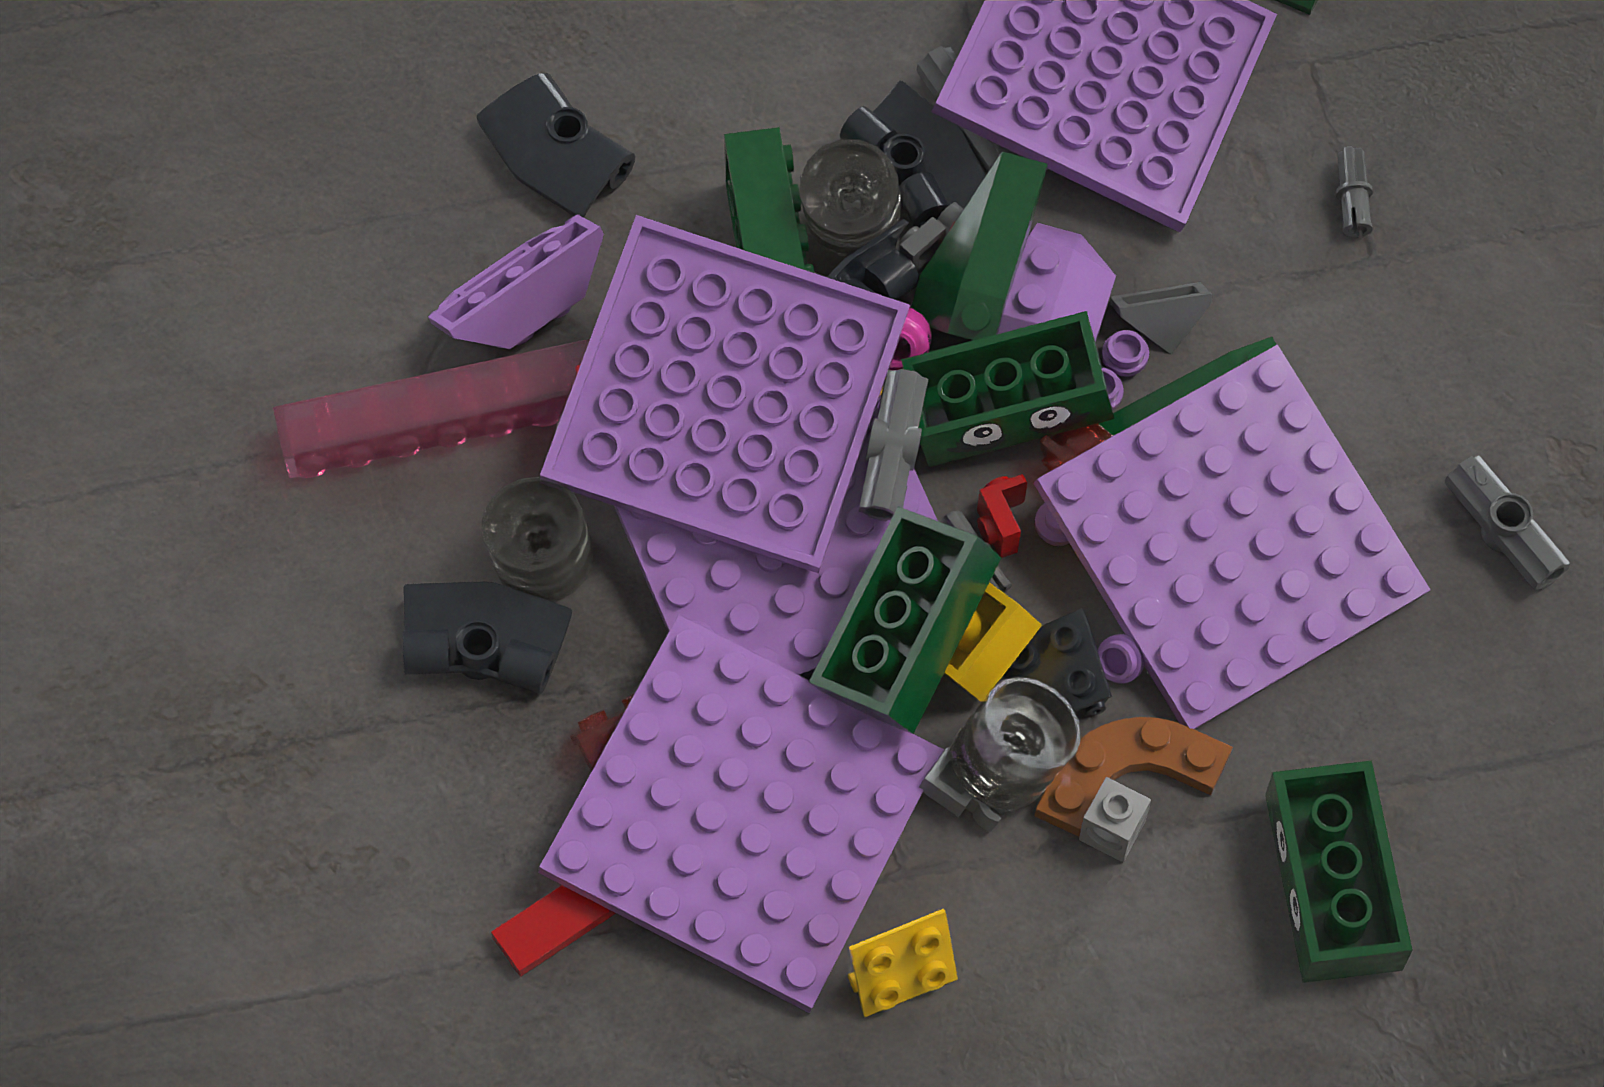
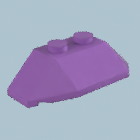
(1057, 279)
(524, 287)

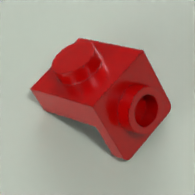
(996, 519)

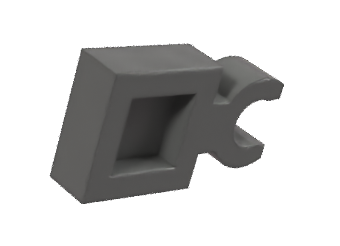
(922, 242)
(944, 788)

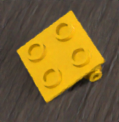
(903, 963)

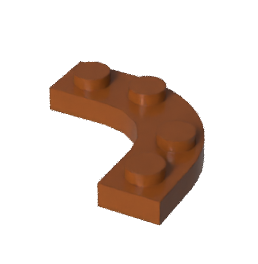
(1125, 748)

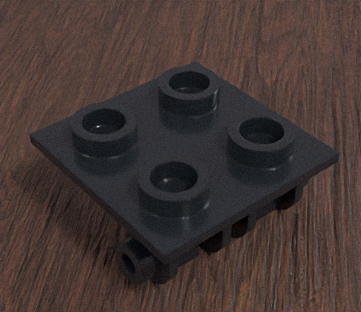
(1066, 660)

